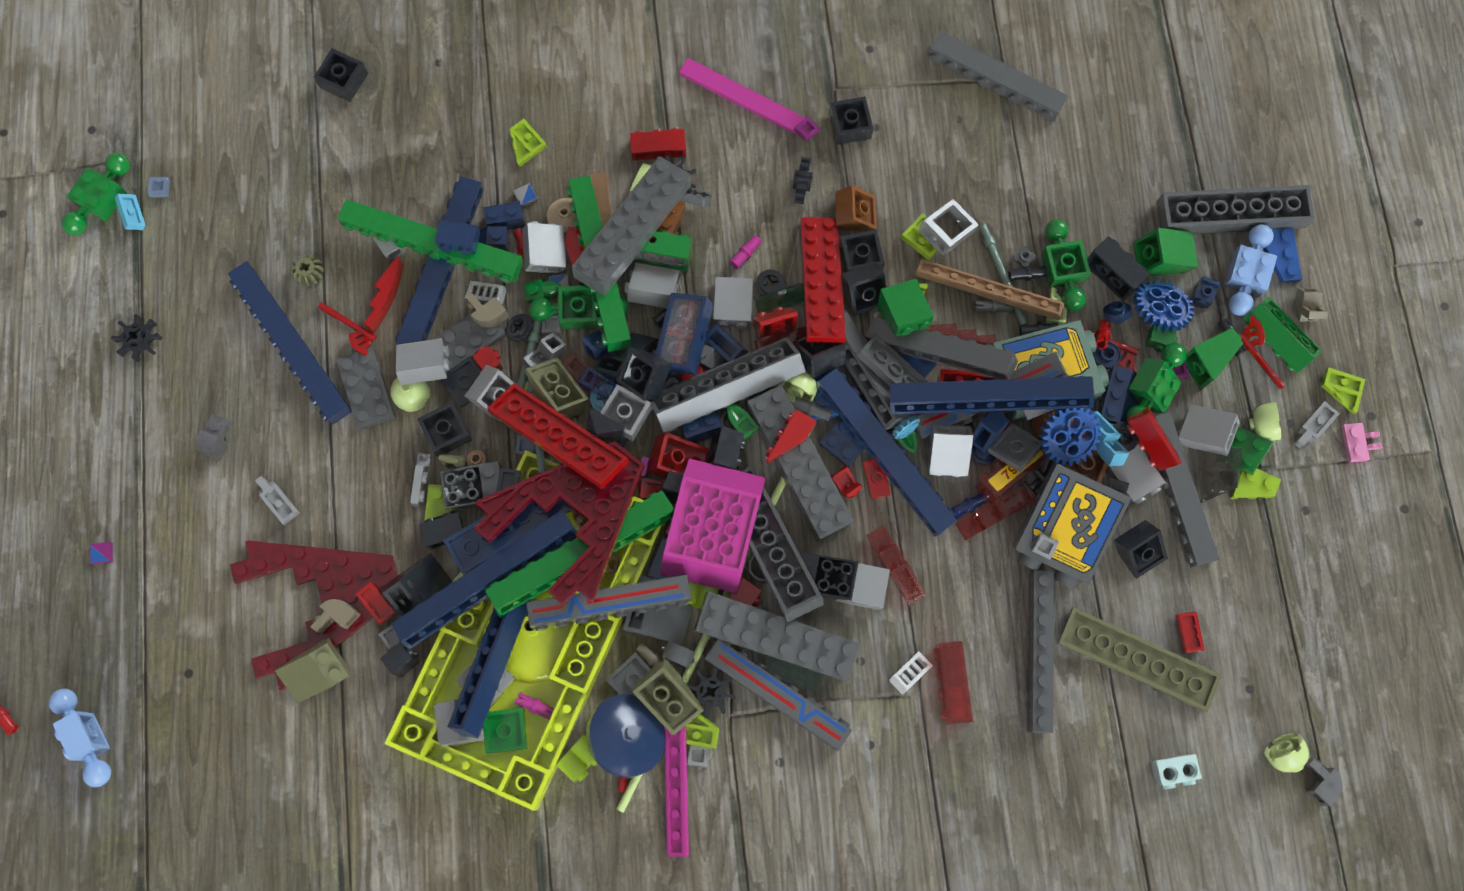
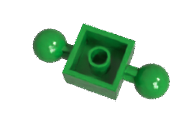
(95, 194)
(1065, 264)
(573, 307)
(1156, 381)

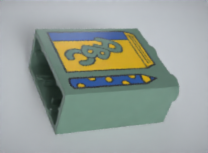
(1073, 347)

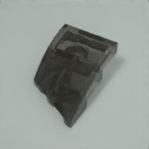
(1218, 473)

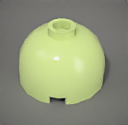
(800, 386)
(409, 396)
(1266, 421)
(1288, 753)

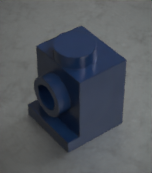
(1205, 292)

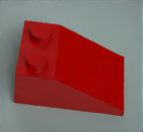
(778, 321)
(673, 454)

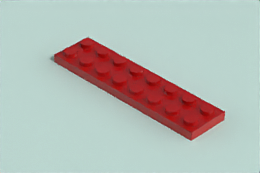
(822, 280)
(558, 435)

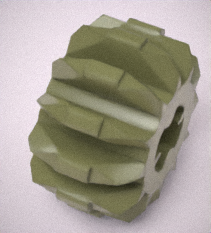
(300, 267)

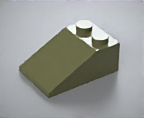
(557, 387)
(313, 671)
(667, 696)

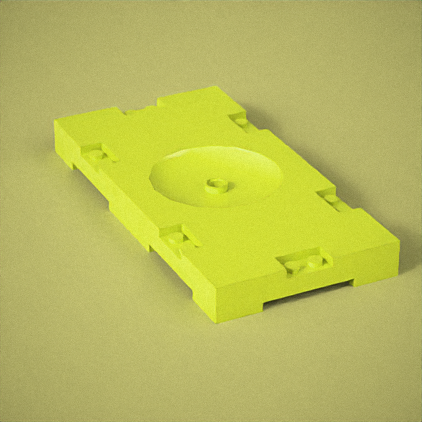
(547, 664)

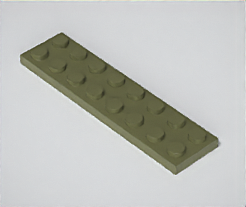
(1139, 659)

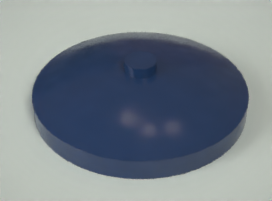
(625, 736)

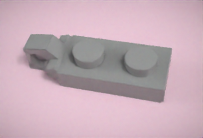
(1316, 424)
(420, 478)
(277, 501)

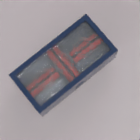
(684, 332)

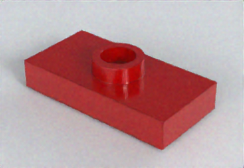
(876, 480)
(375, 603)
(1189, 632)

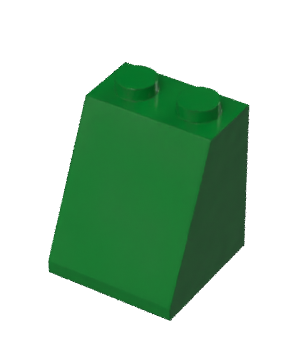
(1166, 252)
(905, 308)
(1211, 357)

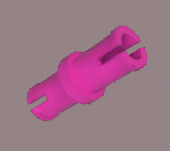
(745, 251)
(534, 705)

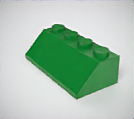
(1284, 336)

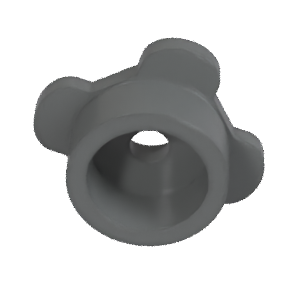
(1024, 261)

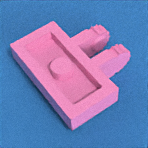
(1356, 444)

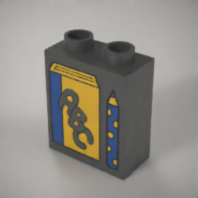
(1078, 516)

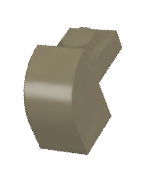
(1308, 305)
(489, 314)
(336, 611)

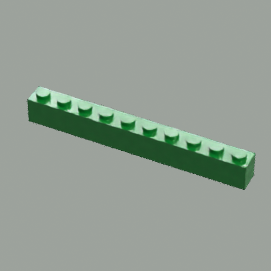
(589, 223)
(421, 239)
(542, 574)

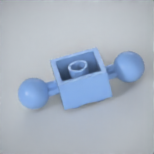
(1250, 270)
(80, 737)

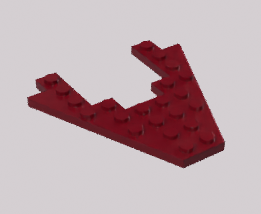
(602, 508)
(337, 576)

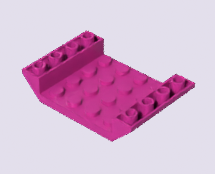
(712, 525)

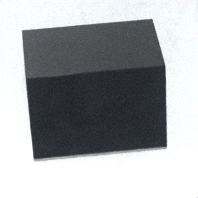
(604, 427)

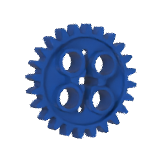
(1163, 305)
(1080, 445)

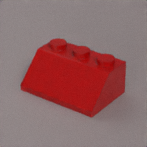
(1153, 440)

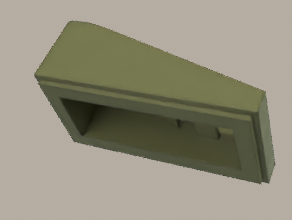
(452, 461)

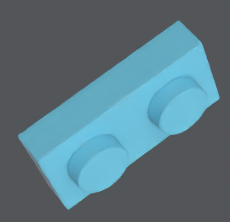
(130, 212)

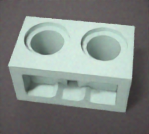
(1175, 767)

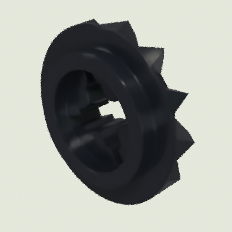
(774, 276)
(518, 320)
(1131, 441)

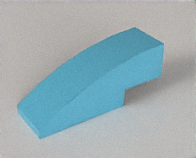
(1110, 449)

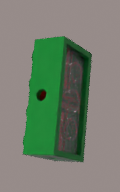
(667, 251)

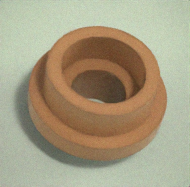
(482, 458)

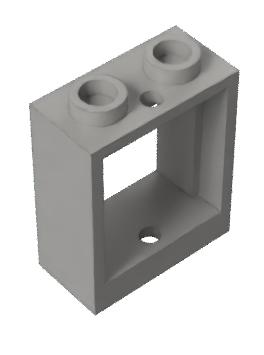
(944, 243)

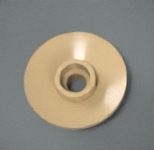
(554, 213)

